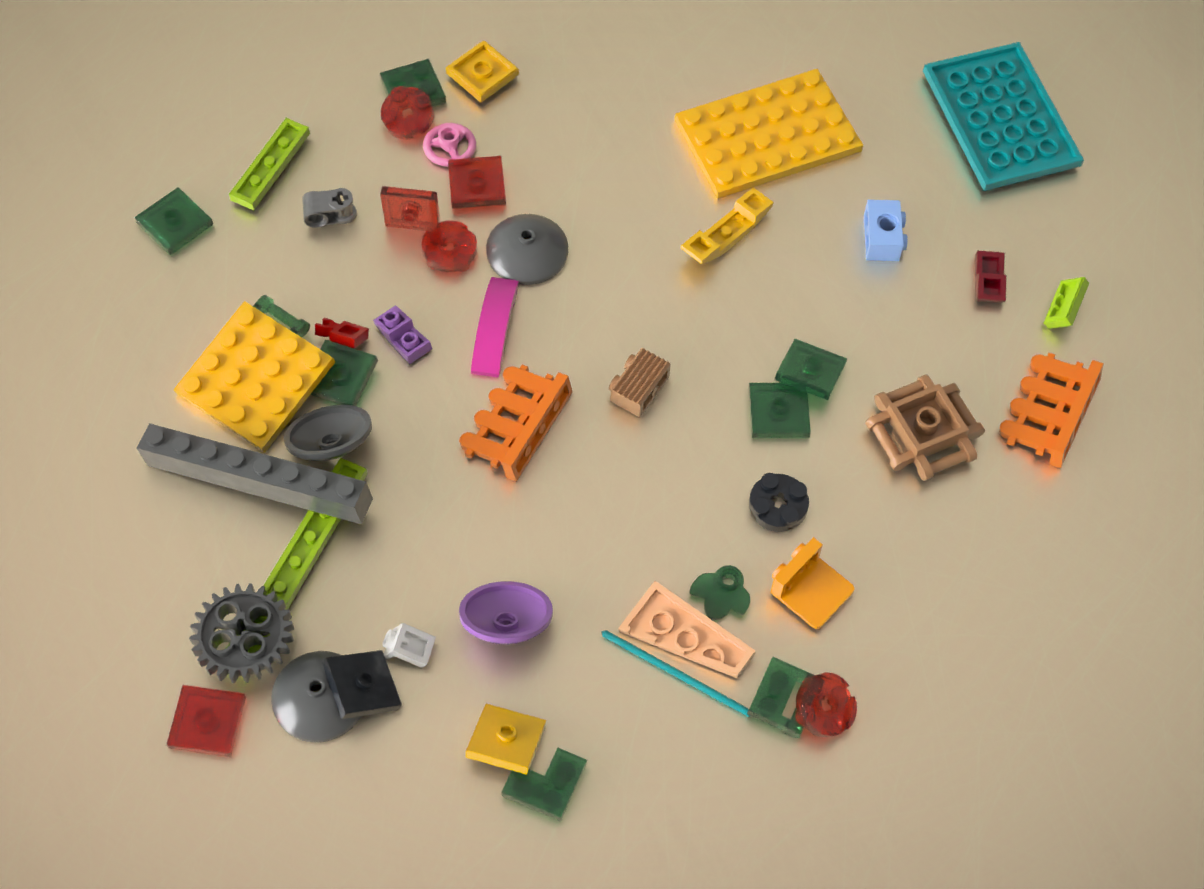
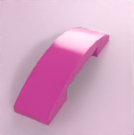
(493, 326)

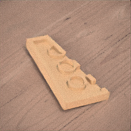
(683, 630)

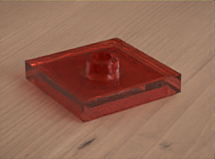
(476, 182)
(410, 208)
(206, 721)

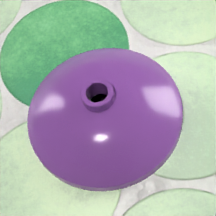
(505, 612)

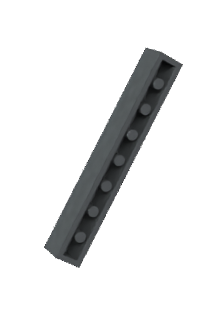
(255, 473)

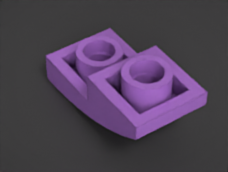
(402, 334)

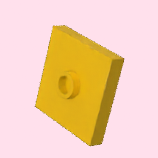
(482, 71)
(505, 738)

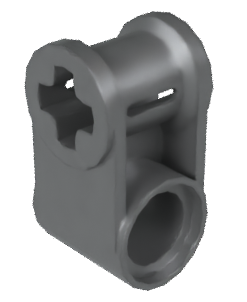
(325, 207)

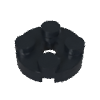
(784, 487)

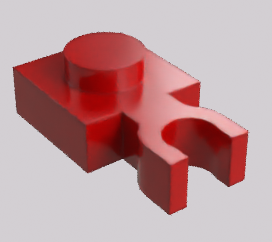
(344, 333)

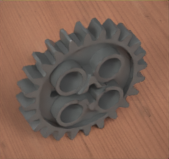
(235, 658)

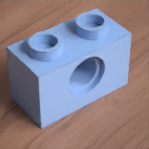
(884, 230)

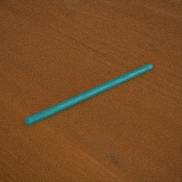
(675, 672)

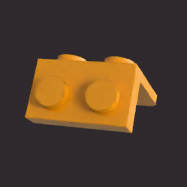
(810, 585)

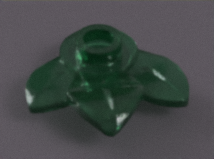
(719, 596)

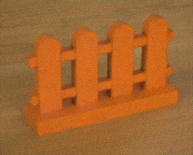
(1053, 419)
(526, 433)

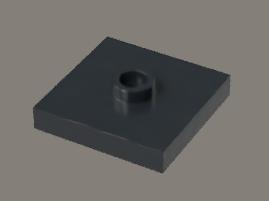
(361, 684)

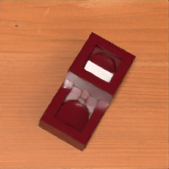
(990, 276)

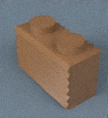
(639, 382)

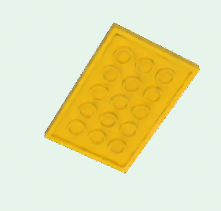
(768, 133)

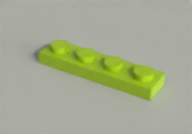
(269, 164)

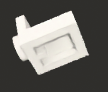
(408, 644)

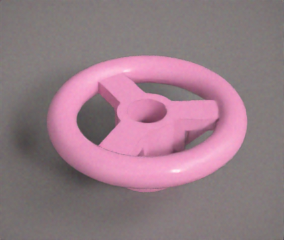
(448, 138)

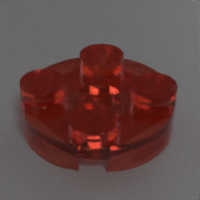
(403, 99)
(449, 260)
(810, 709)

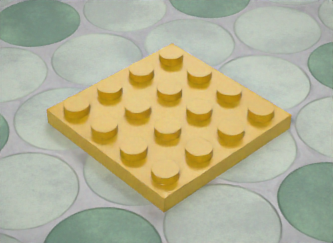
(254, 376)

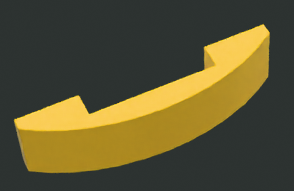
(730, 229)

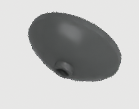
(527, 259)
(328, 432)
(307, 713)

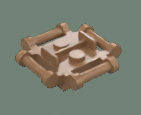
(923, 423)

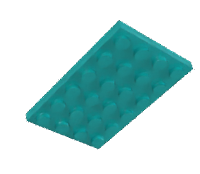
(1002, 116)

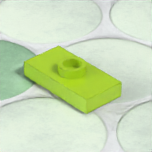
(1066, 302)

